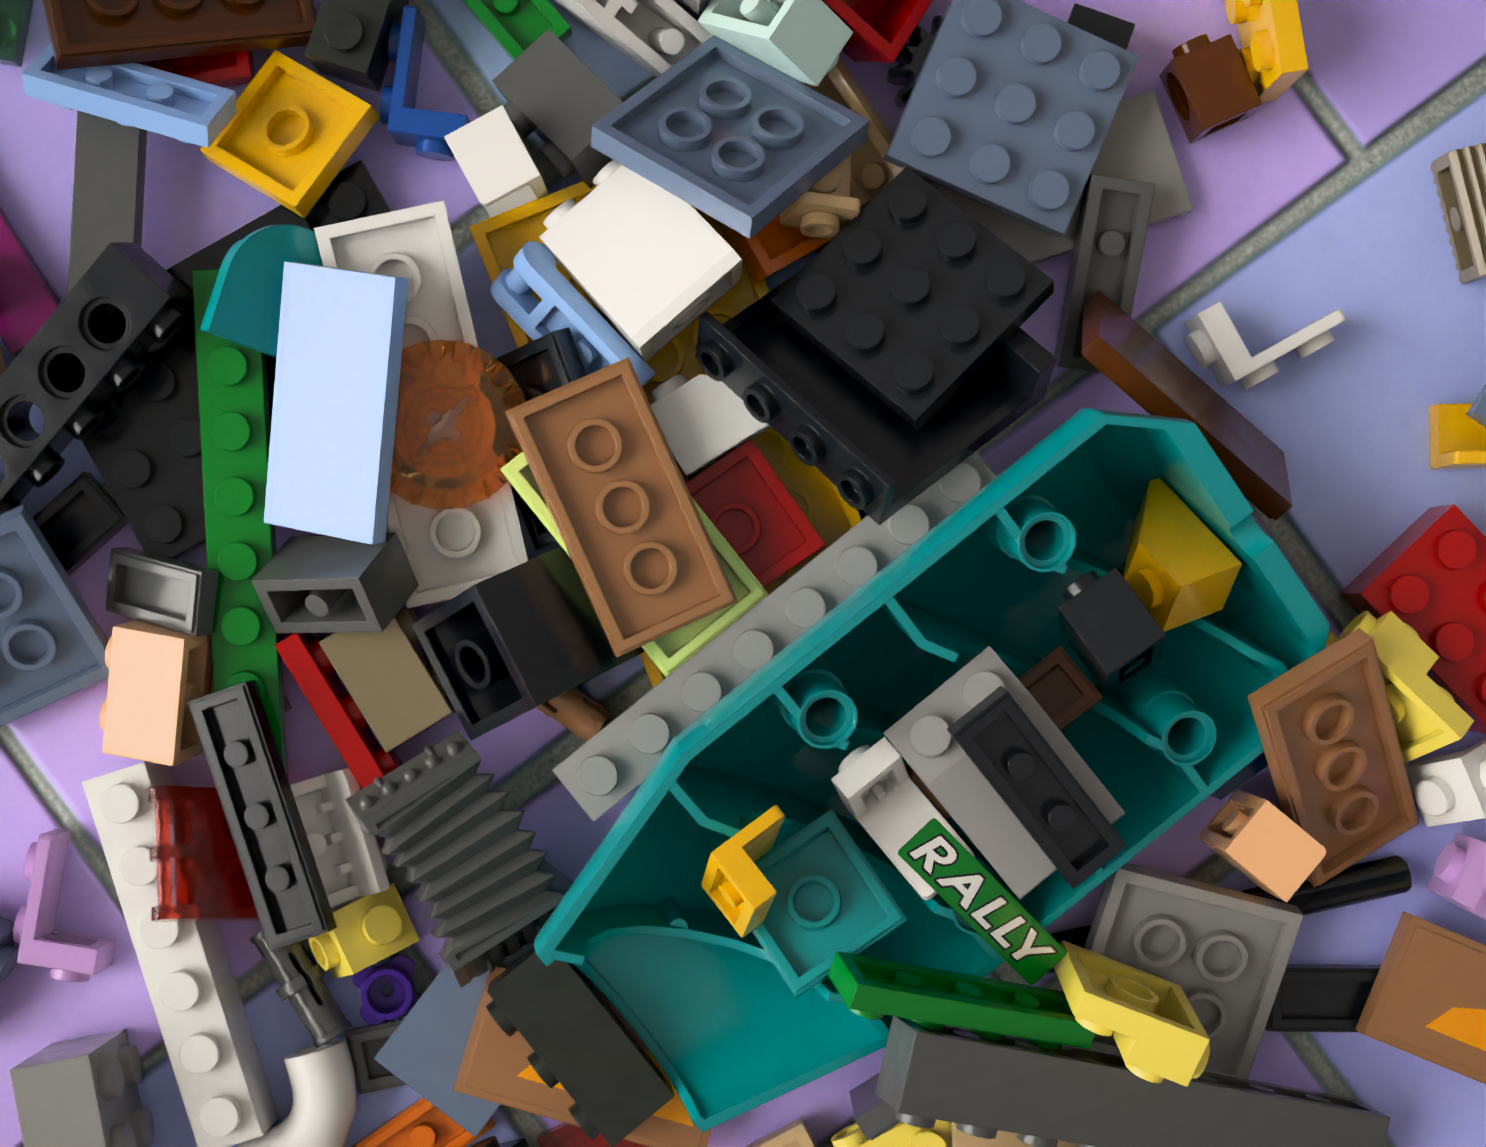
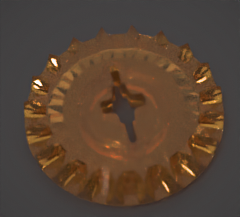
(464, 470)

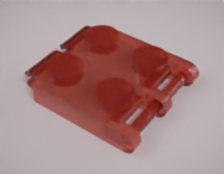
(196, 859)

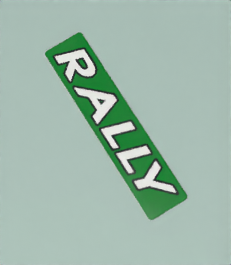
(981, 901)

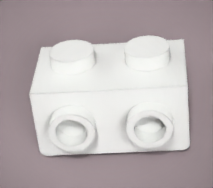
(344, 854)

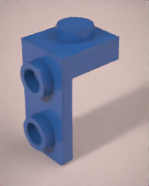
(397, 106)

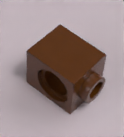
(1209, 86)

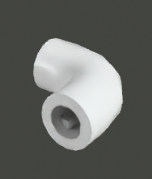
(322, 1099)

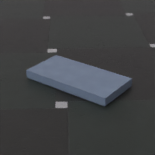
(435, 1033)

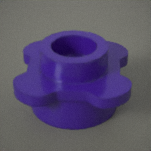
(382, 1007)

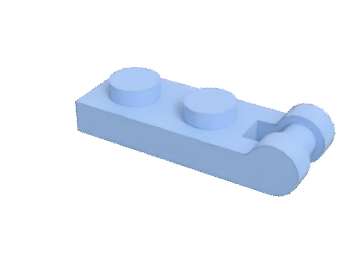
(559, 309)

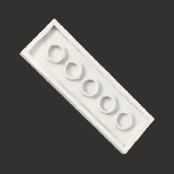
(446, 546)

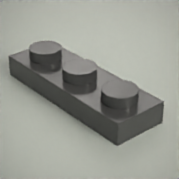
(1104, 256)

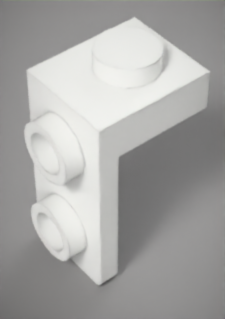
(1219, 346)
(1450, 786)
(887, 804)

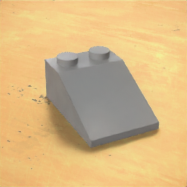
(961, 788)

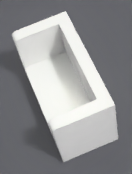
(496, 163)

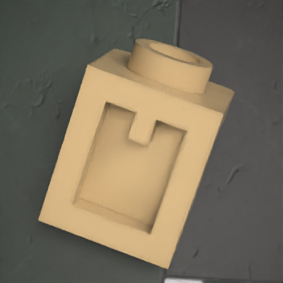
(825, 206)

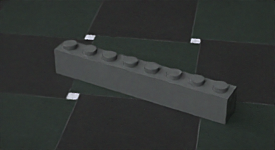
(1098, 1100)

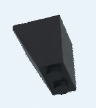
(516, 642)

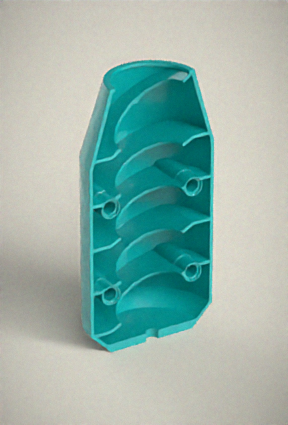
(976, 580)

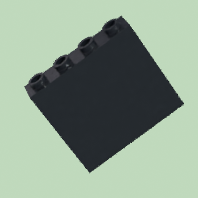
(848, 430)

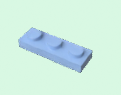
(135, 97)

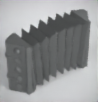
(462, 853)

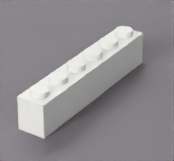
(183, 972)

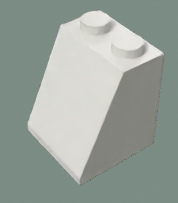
(641, 257)

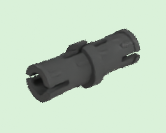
(304, 988)

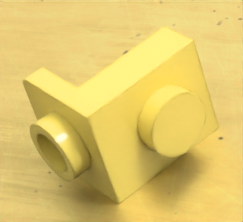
(365, 933)

